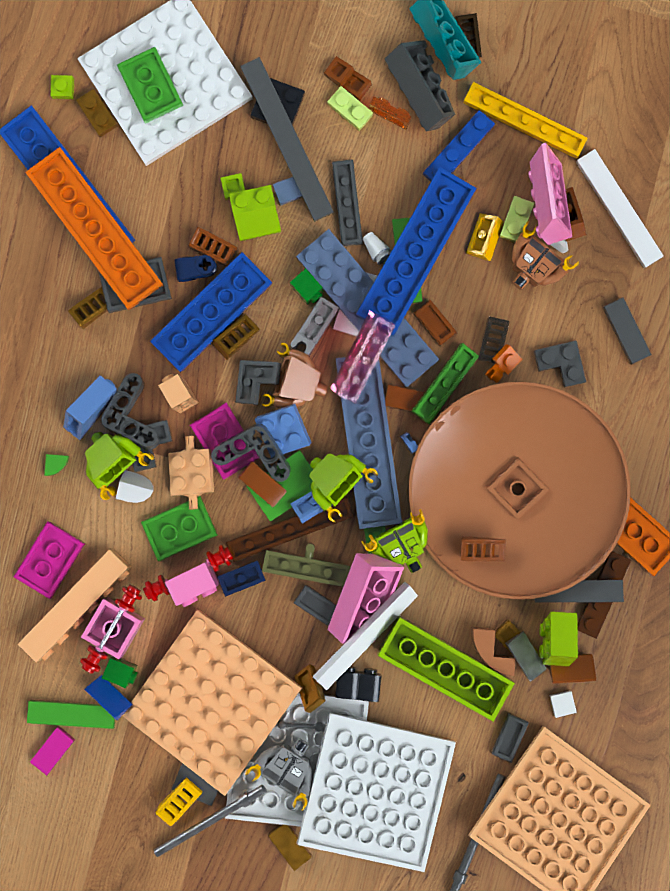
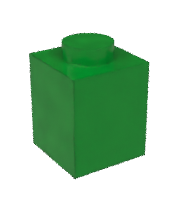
(307, 287)
(120, 672)

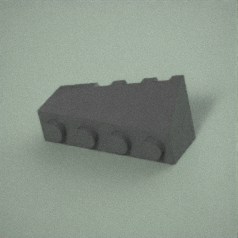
(420, 84)

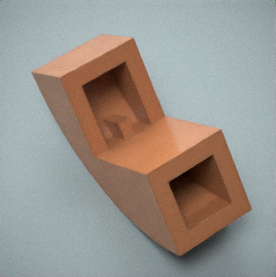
(484, 644)

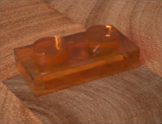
(383, 109)

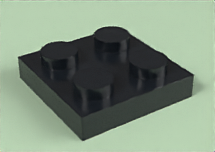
(290, 98)

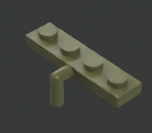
(305, 567)

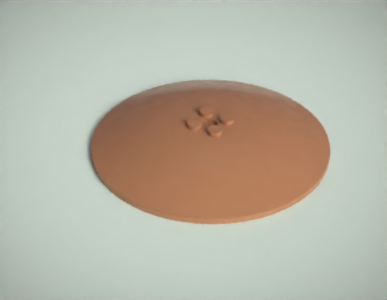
(571, 497)

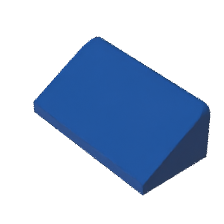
(108, 697)

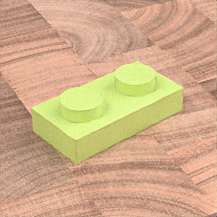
(350, 108)
(516, 218)

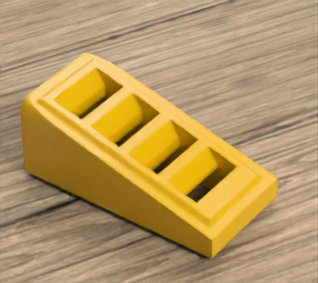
(169, 812)

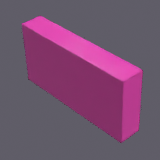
(52, 750)

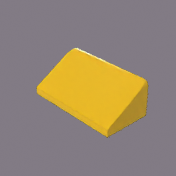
(485, 236)

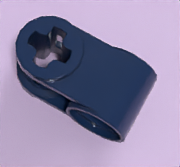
(191, 268)

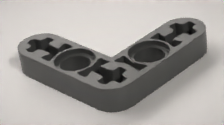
(123, 419)
(253, 443)

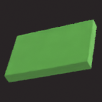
(150, 85)
(297, 486)
(178, 529)

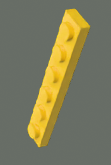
(525, 120)

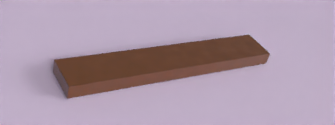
(285, 531)

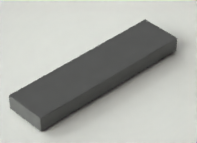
(347, 203)
(588, 592)

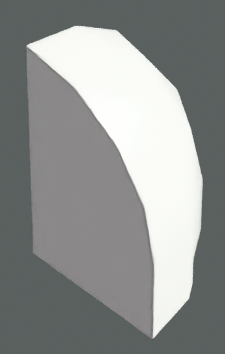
(134, 487)

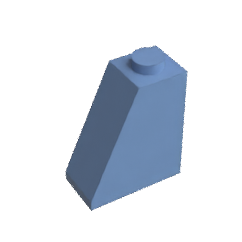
(89, 407)

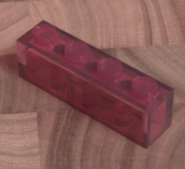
(363, 356)

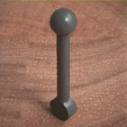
(318, 726)

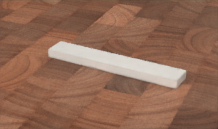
(619, 208)
(365, 636)

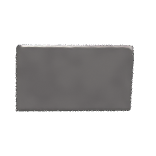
(526, 656)

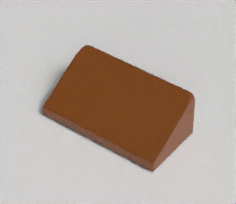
(579, 671)

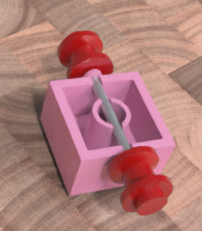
(191, 583)
(112, 628)

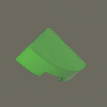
(55, 464)

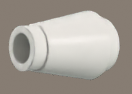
(377, 249)

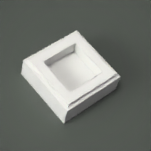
(562, 704)

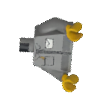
(286, 769)

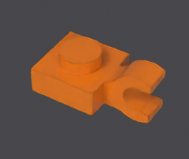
(505, 362)

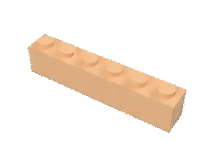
(74, 605)

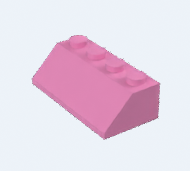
(549, 196)
(365, 590)

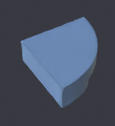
(410, 444)

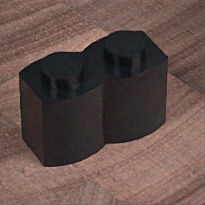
(359, 685)

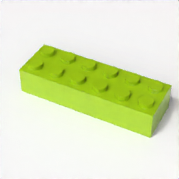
(445, 668)

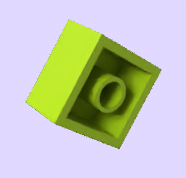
(559, 639)

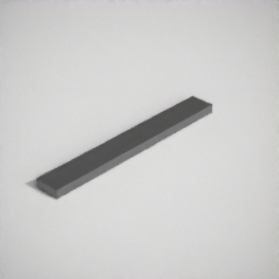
(287, 139)

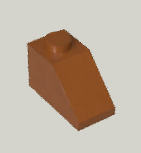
(575, 215)

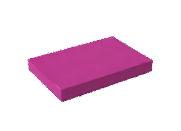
(217, 428)
(49, 560)

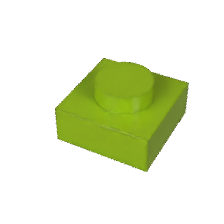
(62, 87)
(232, 184)

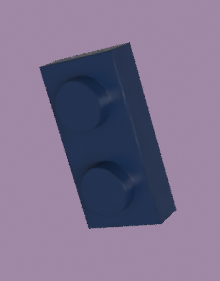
(241, 578)

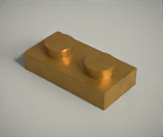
(96, 113)

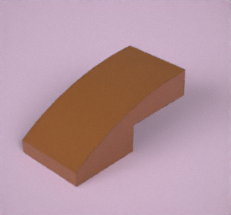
(344, 75)
(262, 484)

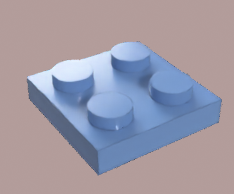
(286, 429)

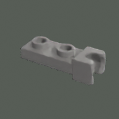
(315, 325)

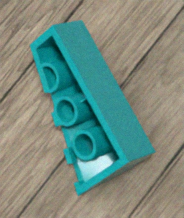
(445, 37)

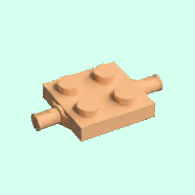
(191, 472)

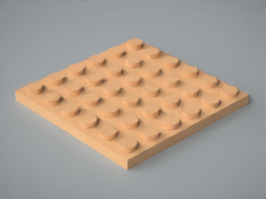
(212, 702)
(559, 817)

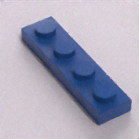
(461, 145)

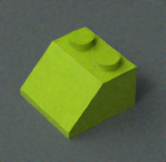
(255, 212)

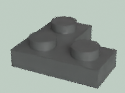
(564, 356)
(251, 376)
(164, 433)

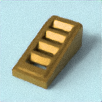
(83, 323)
(227, 353)

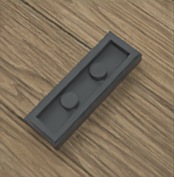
(627, 331)

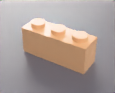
(177, 393)

